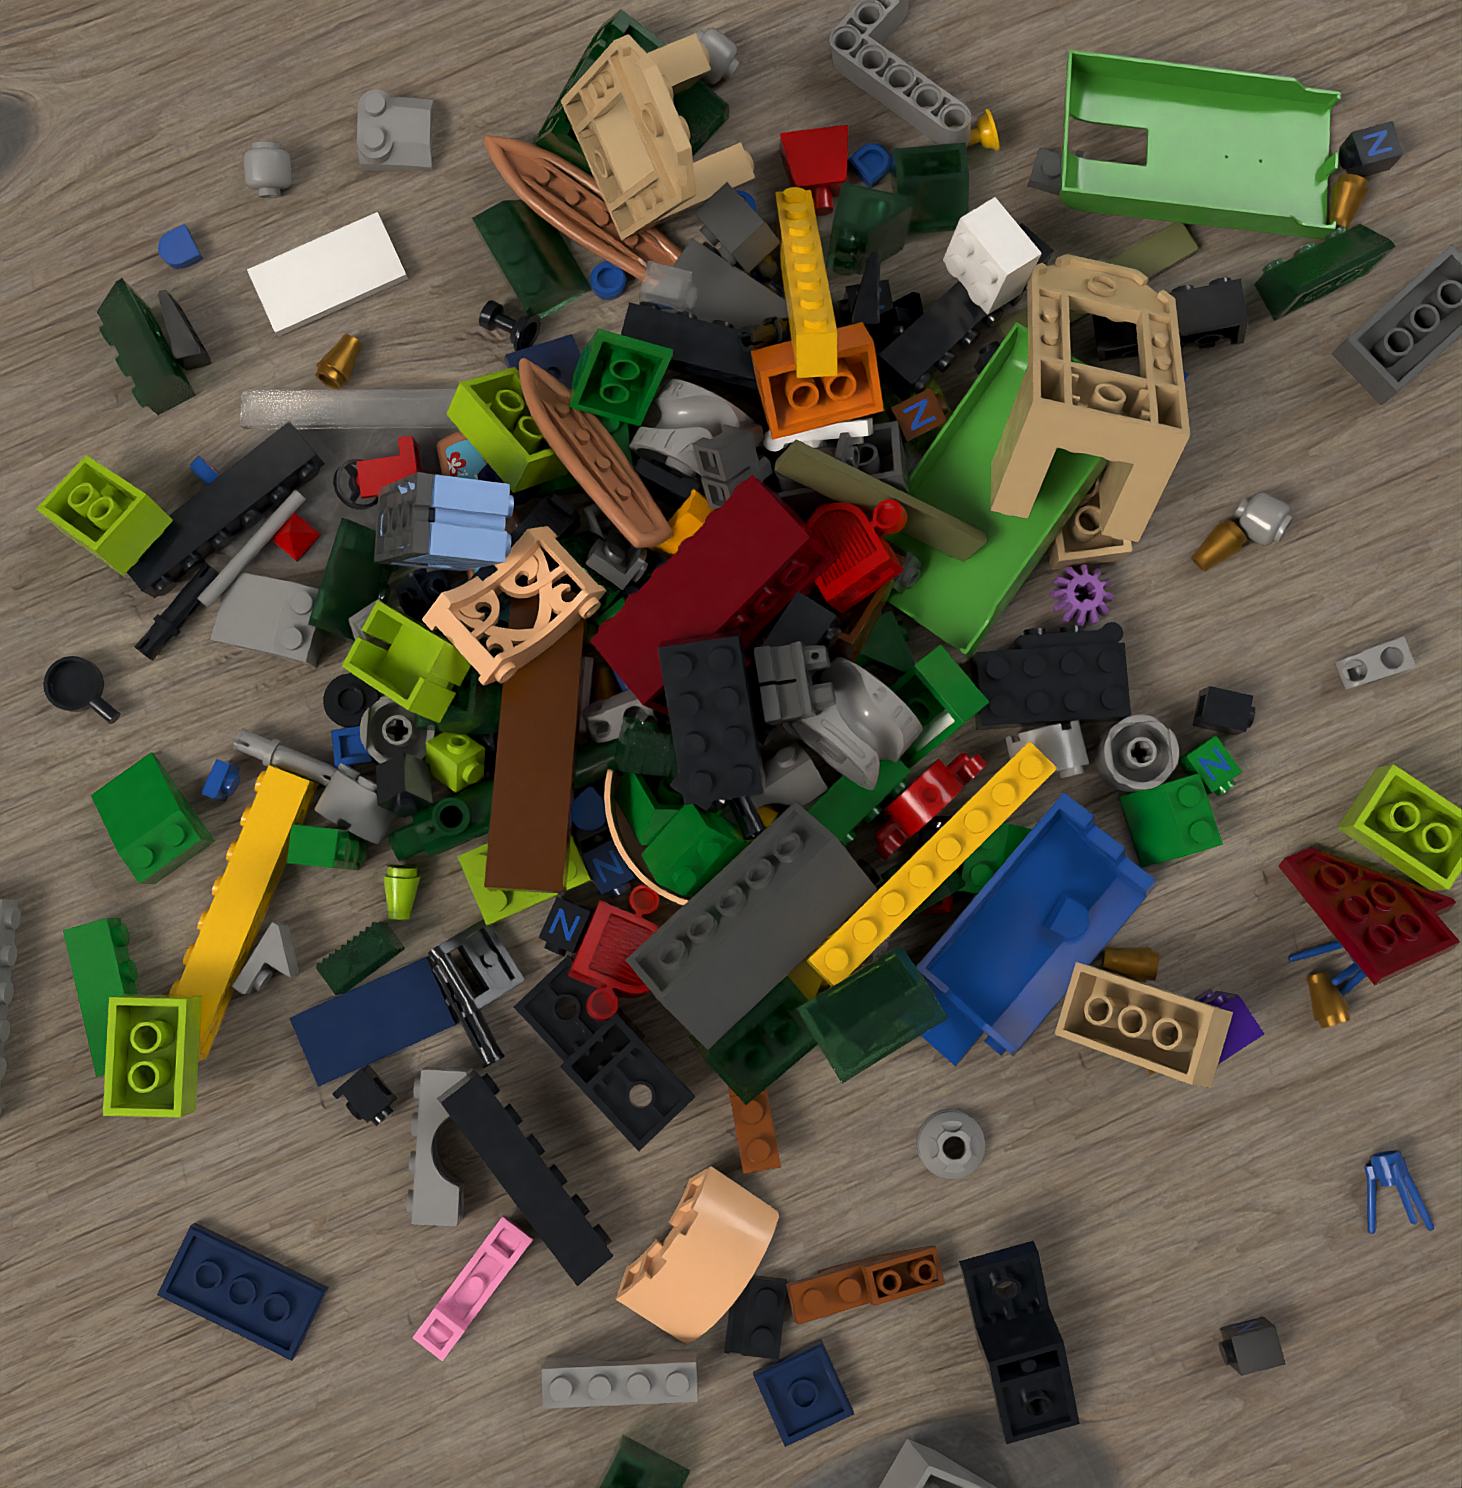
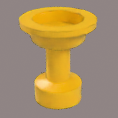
(985, 132)

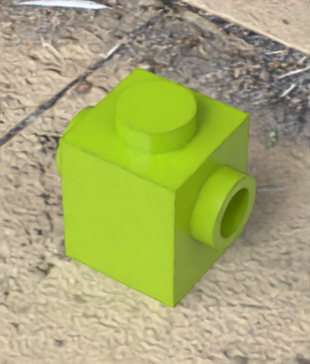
(455, 760)

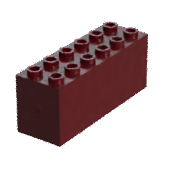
(722, 578)

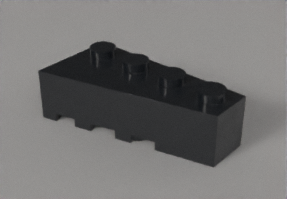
(1202, 314)

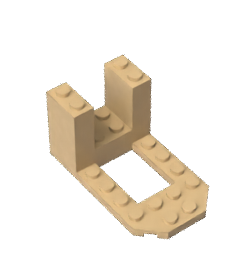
(638, 140)
(1094, 410)

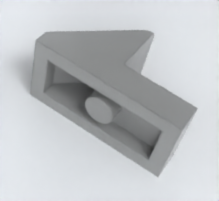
(273, 950)

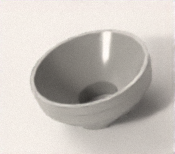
(935, 1132)

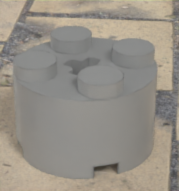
(379, 730)
(1142, 734)
(1060, 746)
(354, 804)

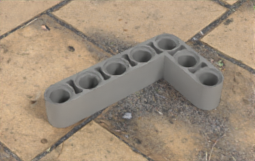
(867, 52)

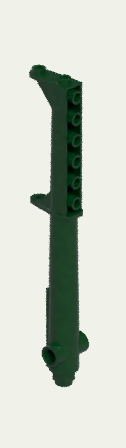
(430, 825)

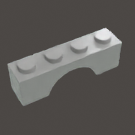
(788, 779)
(437, 1192)
(590, 1383)

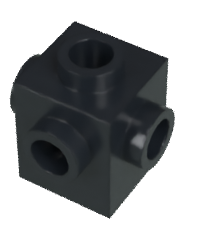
(421, 591)

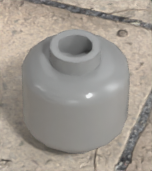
(721, 54)
(267, 169)
(1264, 518)

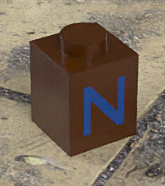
(919, 414)

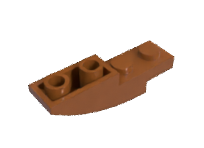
(755, 1133)
(865, 1282)

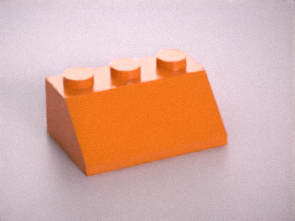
(815, 402)

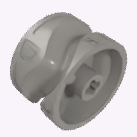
(686, 417)
(862, 726)

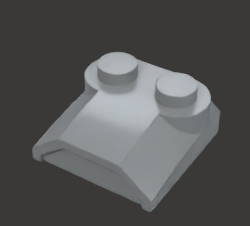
(394, 132)

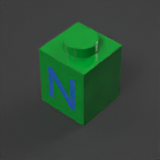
(1213, 764)

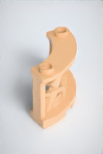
(458, 607)

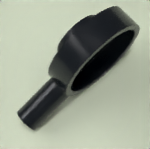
(77, 686)
(348, 699)

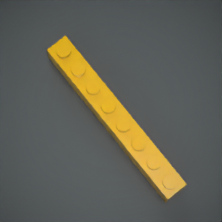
(805, 285)
(931, 865)
(242, 896)

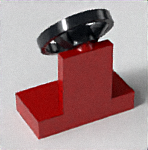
(378, 473)

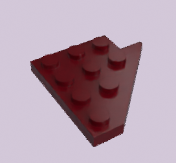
(1374, 916)

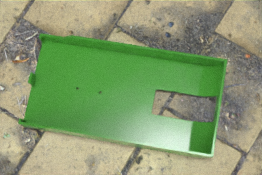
(1218, 145)
(954, 475)

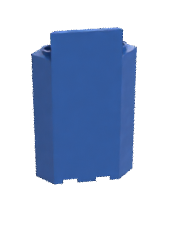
(999, 962)

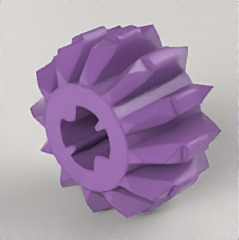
(1094, 600)

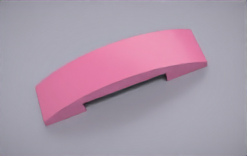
(473, 1287)

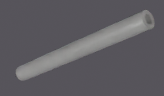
(251, 548)

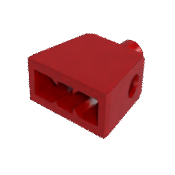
(816, 162)

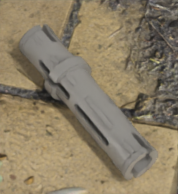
(277, 754)

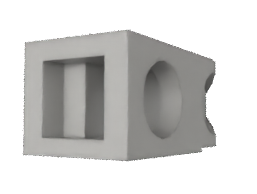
(1375, 663)
(606, 716)

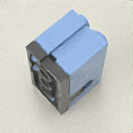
(443, 522)

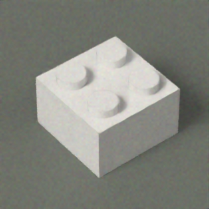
(991, 256)

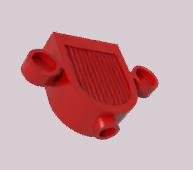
(861, 550)
(924, 800)
(606, 946)

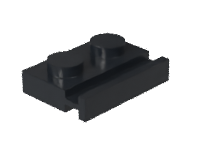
(757, 1319)

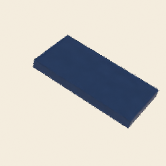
(373, 1021)
(242, 1291)

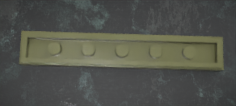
(1149, 257)
(857, 488)

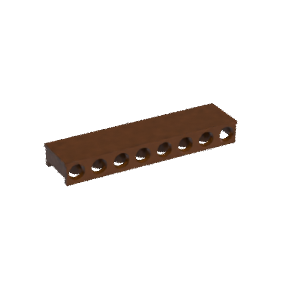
(537, 762)

